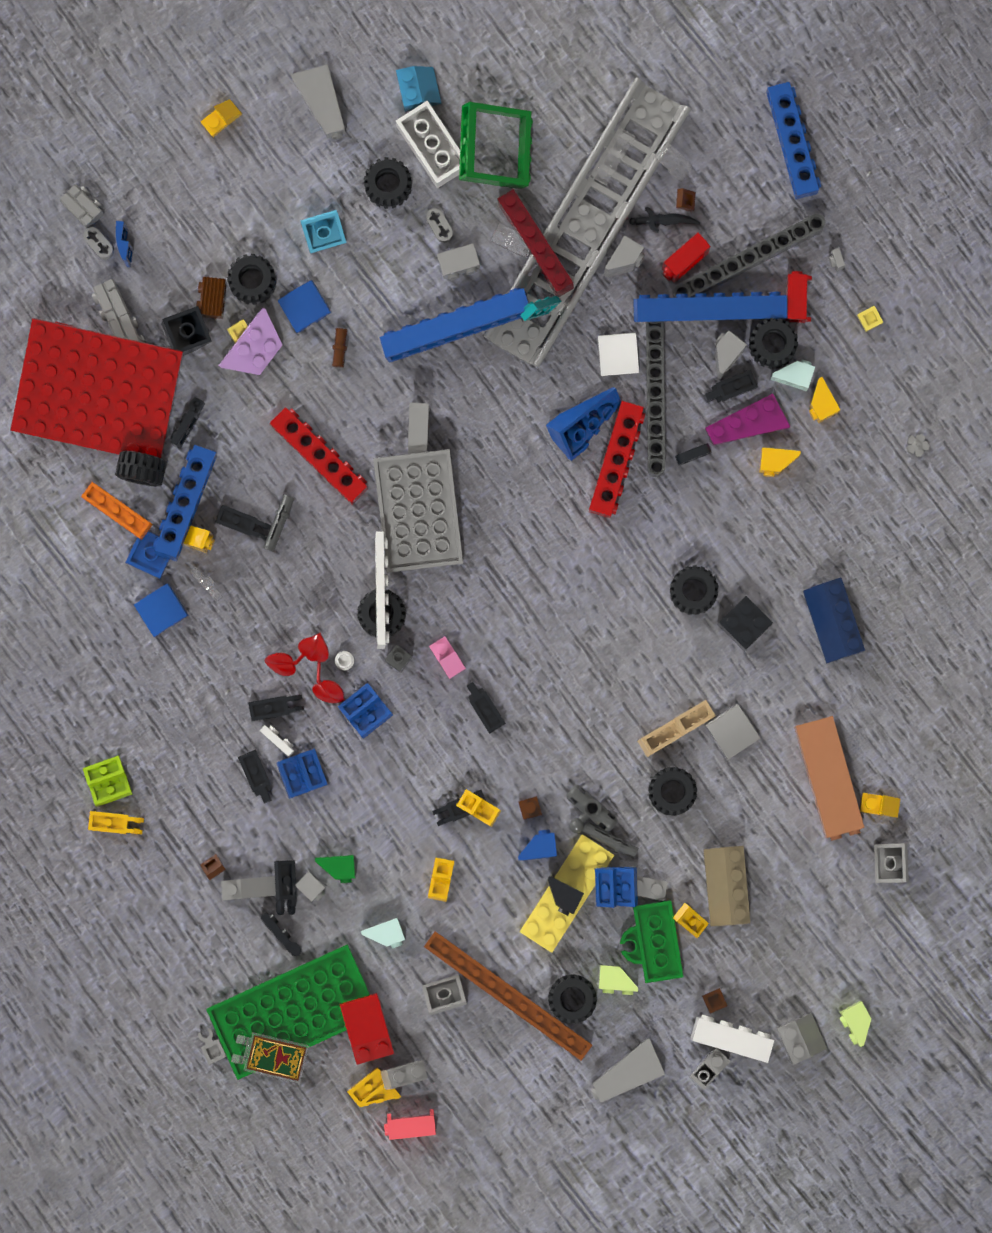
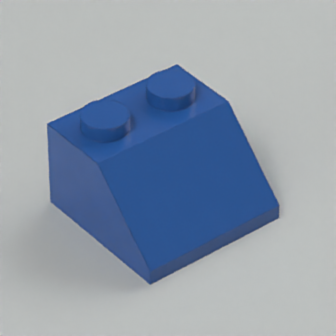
(540, 847)

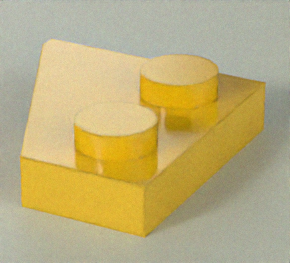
(372, 1090)

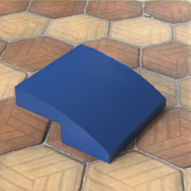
(124, 247)
(304, 306)
(161, 610)
(365, 710)
(301, 773)
(616, 887)

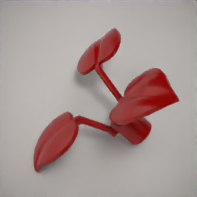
(313, 649)

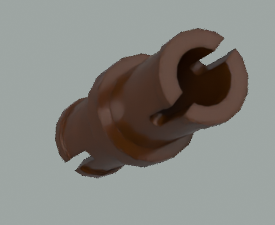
(339, 347)

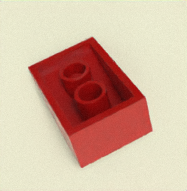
(366, 1029)

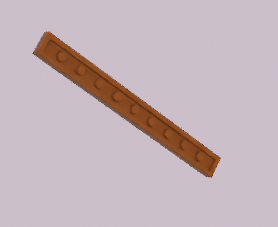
(508, 996)

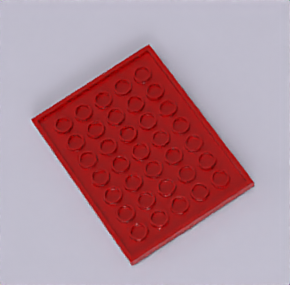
(95, 389)

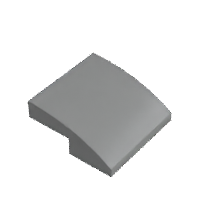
(732, 731)

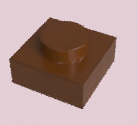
(685, 199)
(530, 808)
(212, 867)
(714, 1000)

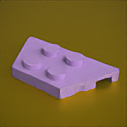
(254, 347)

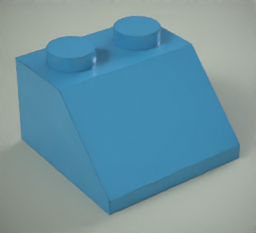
(417, 86)

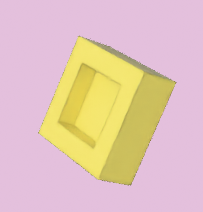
(870, 318)
(237, 329)

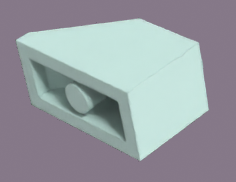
(795, 375)
(386, 933)

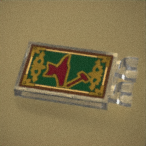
(272, 1057)

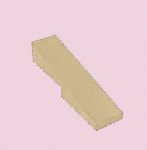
(676, 728)

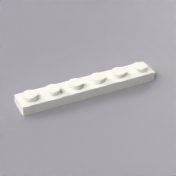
(381, 582)

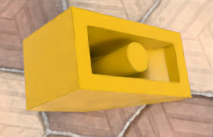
(823, 403)
(776, 460)

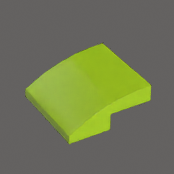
(107, 781)

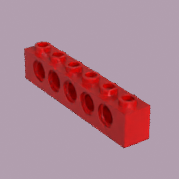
(626, 411)
(288, 417)

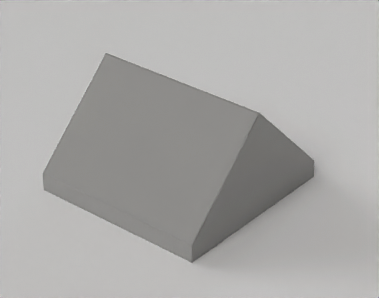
(891, 863)
(444, 995)

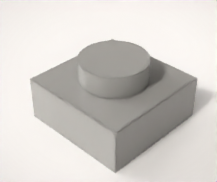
(836, 260)

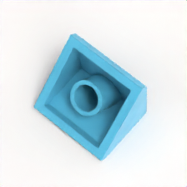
(323, 231)

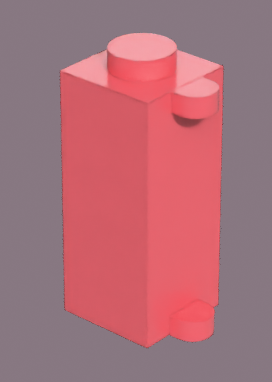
(410, 1126)

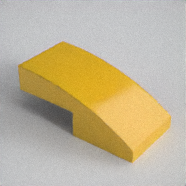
(478, 808)
(441, 879)

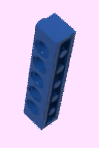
(800, 187)
(172, 549)

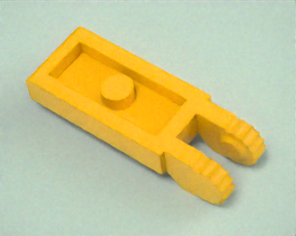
(112, 823)

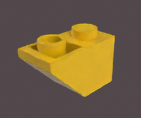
(199, 539)

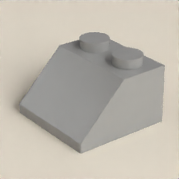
(625, 258)
(727, 352)
(801, 1038)

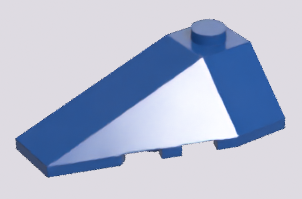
(577, 425)

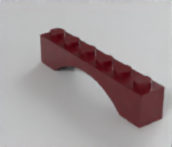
(536, 243)

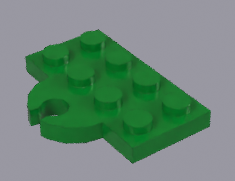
(654, 942)

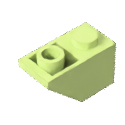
(614, 978)
(858, 1022)

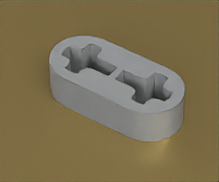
(443, 223)
(95, 245)

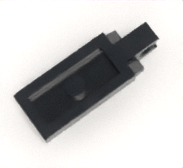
(732, 387)
(187, 423)
(485, 708)
(256, 775)

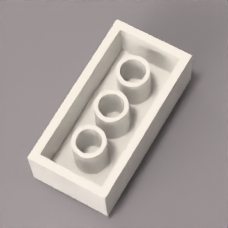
(430, 143)
(731, 1039)

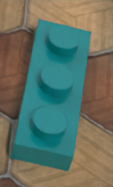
(540, 307)

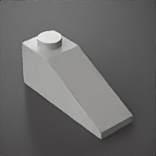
(248, 888)

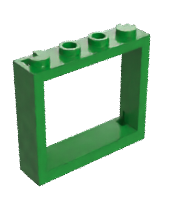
(467, 146)

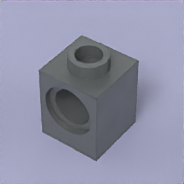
(398, 658)

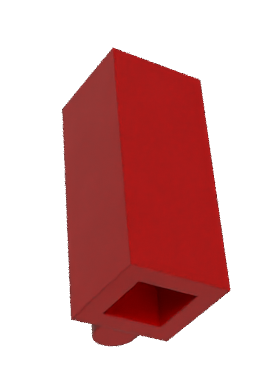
(797, 297)

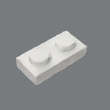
(271, 733)

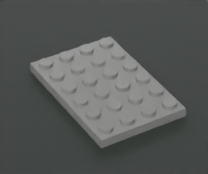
(418, 510)

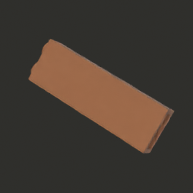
(829, 778)

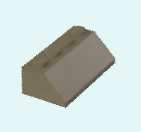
(726, 886)

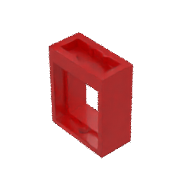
(685, 258)

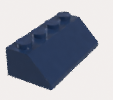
(833, 620)

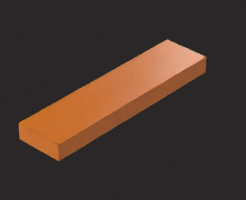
(116, 510)

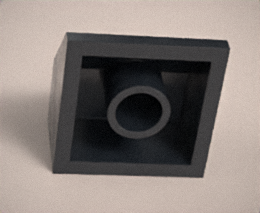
(186, 331)
(564, 896)

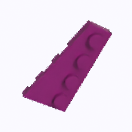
(753, 420)

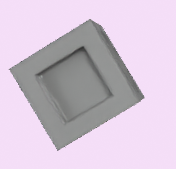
(311, 887)

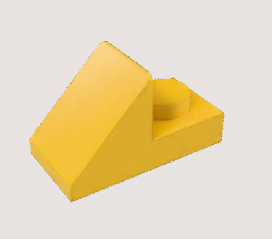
(221, 117)
(880, 805)
(690, 920)

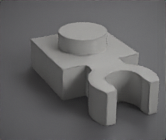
(213, 1049)

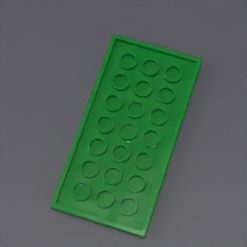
(292, 1006)

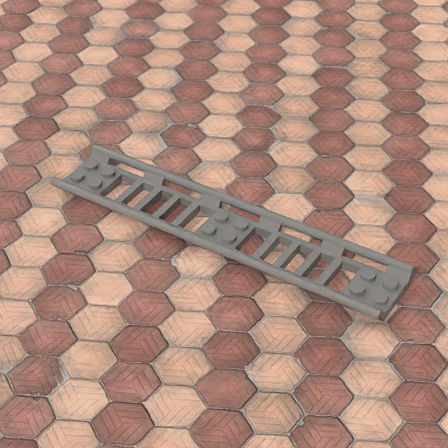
(588, 223)

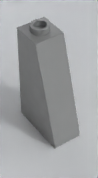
(319, 95)
(418, 427)
(630, 1072)

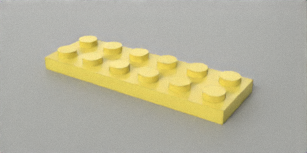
(546, 923)

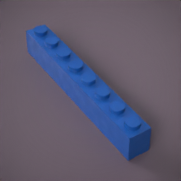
(710, 308)
(454, 325)

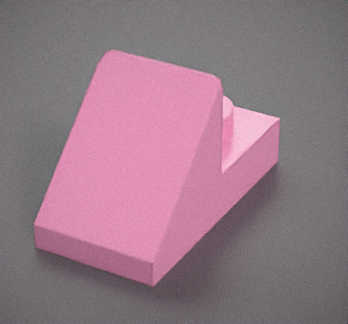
(447, 657)

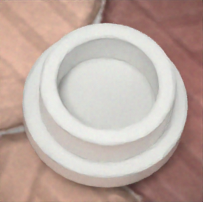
(344, 660)

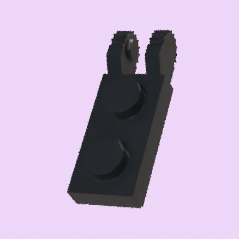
(240, 522)
(273, 707)
(455, 812)
(285, 886)
(282, 935)

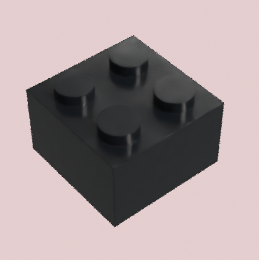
(745, 623)

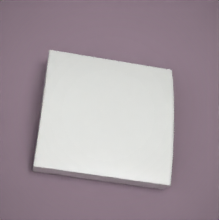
(618, 354)

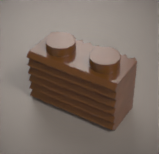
(212, 297)

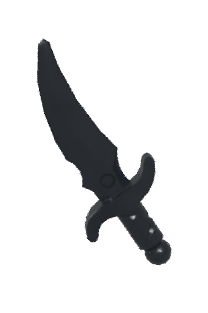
(668, 219)

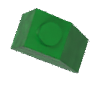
(339, 867)

